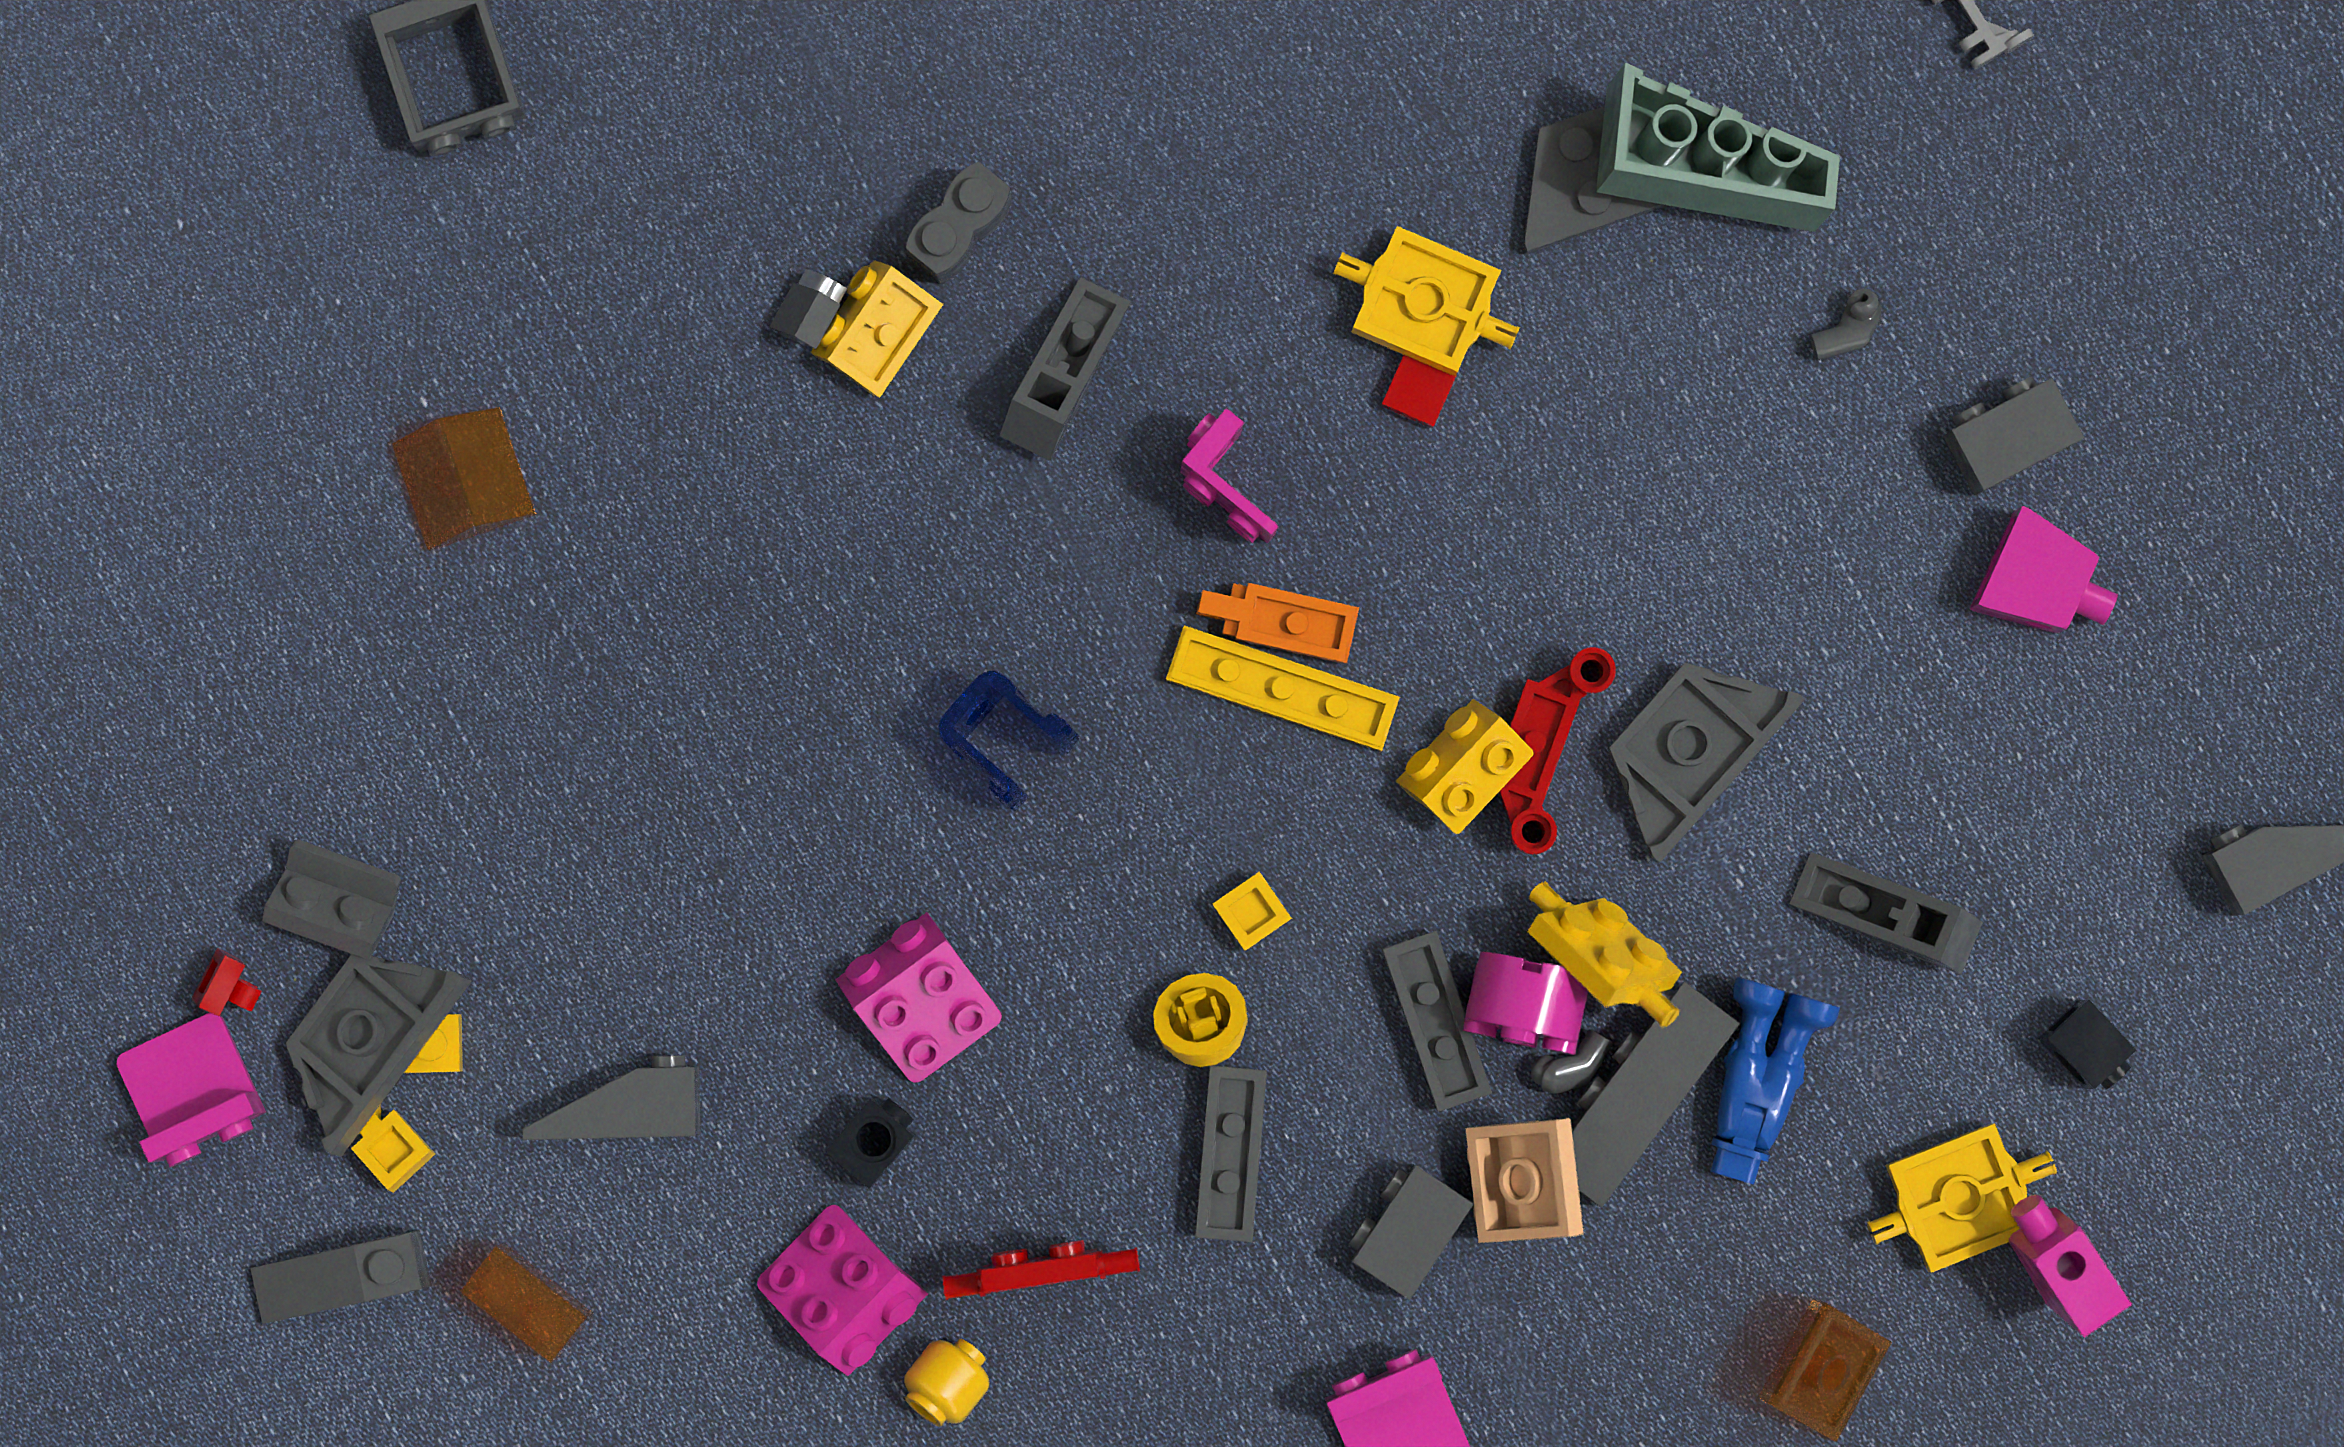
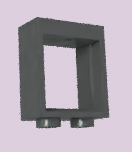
(425, 16)

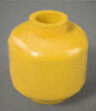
(946, 1382)

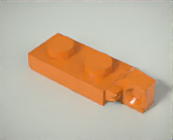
(1283, 620)

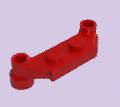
(1543, 723)

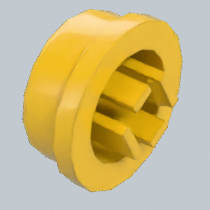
(1201, 1019)

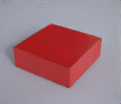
(1418, 391)

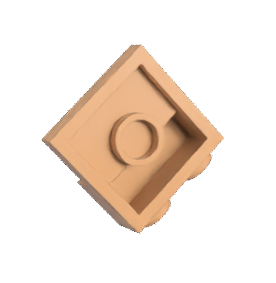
(1524, 1181)

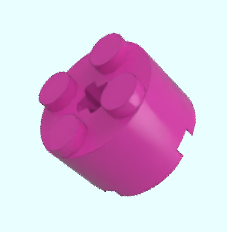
(1525, 1003)

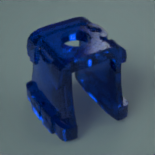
(970, 711)

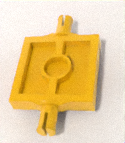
(1426, 301)
(1605, 952)
(1958, 1196)

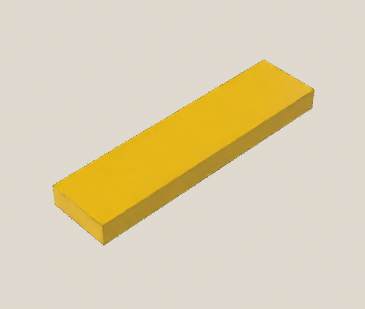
(1282, 688)

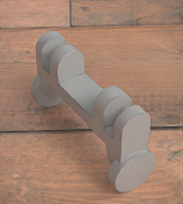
(1996, 38)

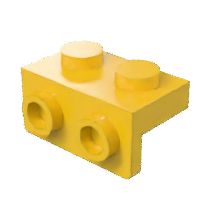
(1465, 765)

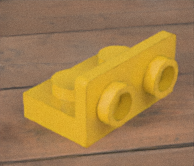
(877, 326)

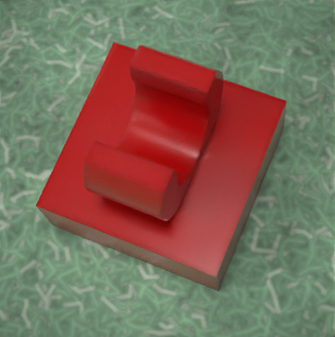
(222, 984)

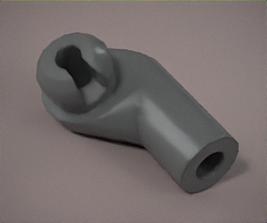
(1853, 329)
(1572, 1071)

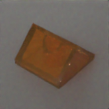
(463, 477)
(1824, 1369)

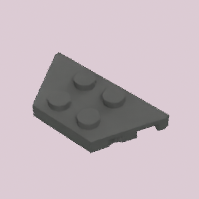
(1565, 184)
(1692, 747)
(366, 1037)

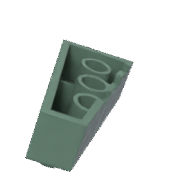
(1709, 159)

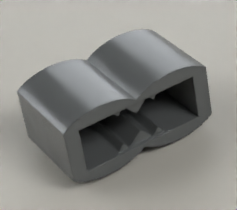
(948, 234)

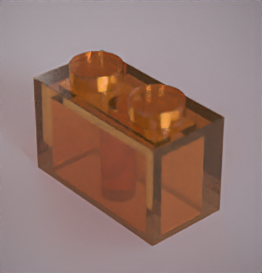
(527, 1302)

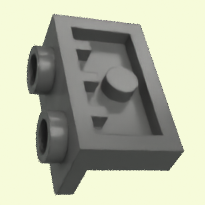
(333, 899)

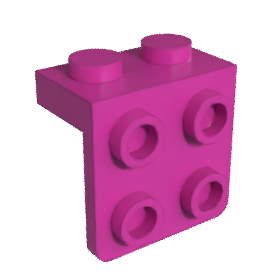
(1208, 445)
(919, 998)
(189, 1089)
(840, 1290)
(1397, 1407)

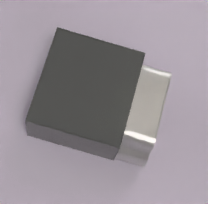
(808, 309)

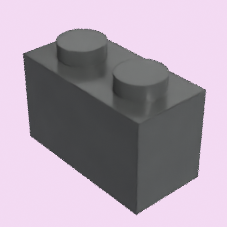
(2012, 435)
(1409, 1230)

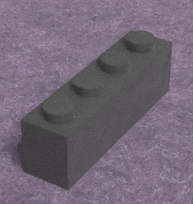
(1644, 1090)

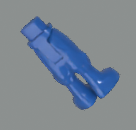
(1762, 1087)

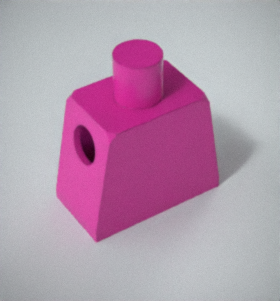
(2041, 577)
(2065, 1266)

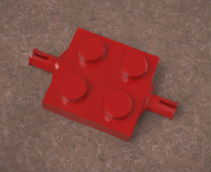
(1014, 1270)

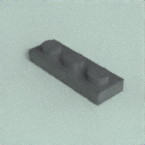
(1436, 1021)
(1231, 1154)

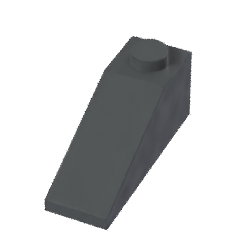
(1064, 369)
(2270, 861)
(1887, 912)
(636, 1105)
(341, 1277)

